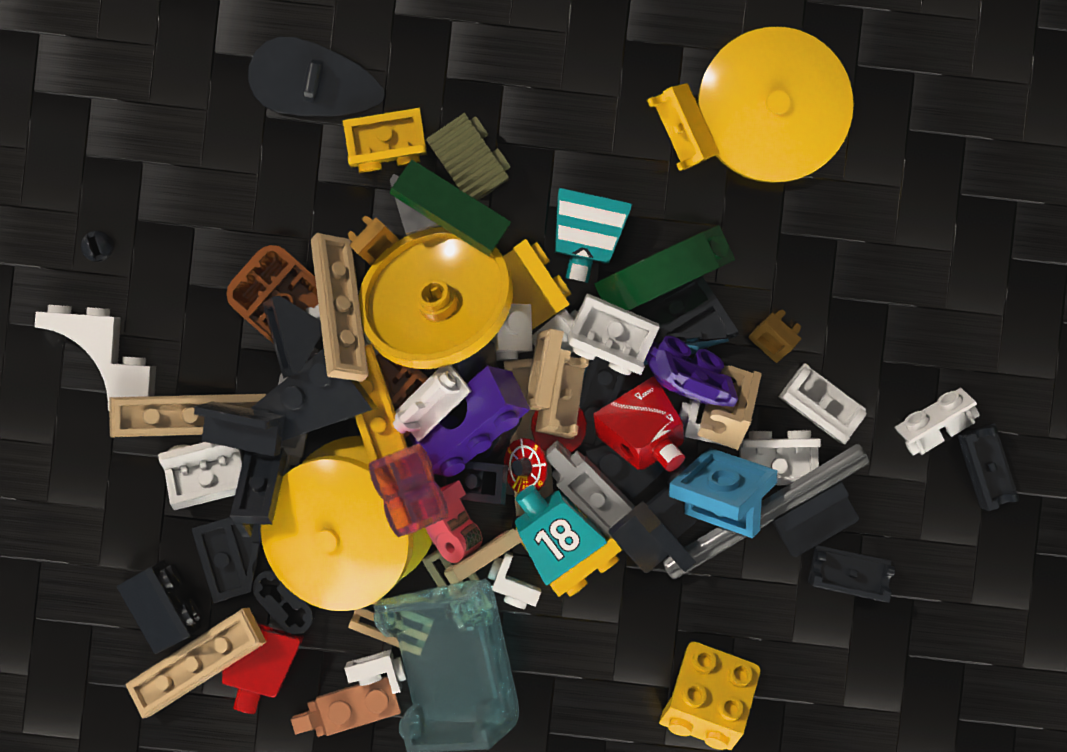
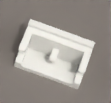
(823, 404)

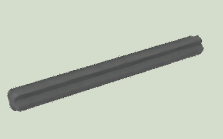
(776, 506)

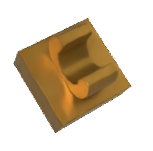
(372, 240)
(775, 336)

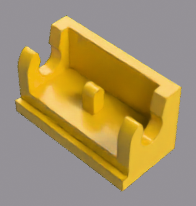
(684, 125)

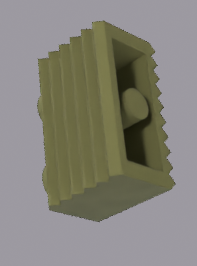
(468, 157)

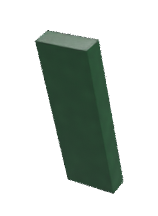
(450, 207)

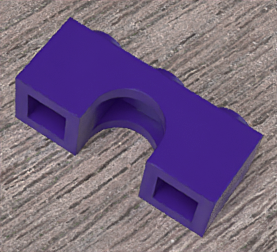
(491, 409)

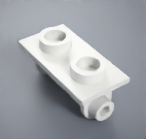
(431, 402)
(953, 410)

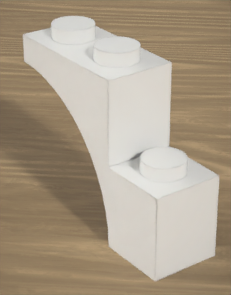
(100, 339)

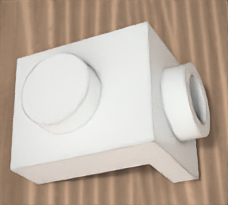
(515, 333)
(516, 591)

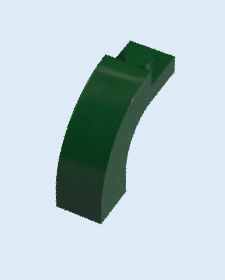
(666, 270)

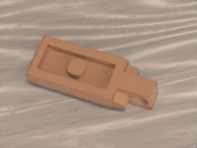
(348, 708)

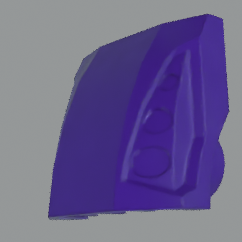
(688, 376)

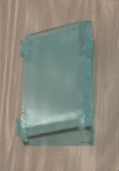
(452, 666)

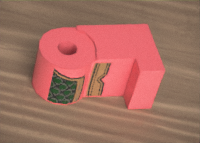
(457, 534)

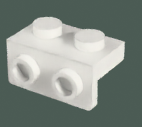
(612, 335)
(790, 455)
(200, 473)

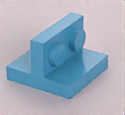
(724, 490)

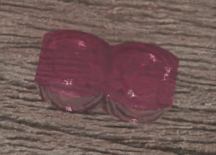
(408, 490)

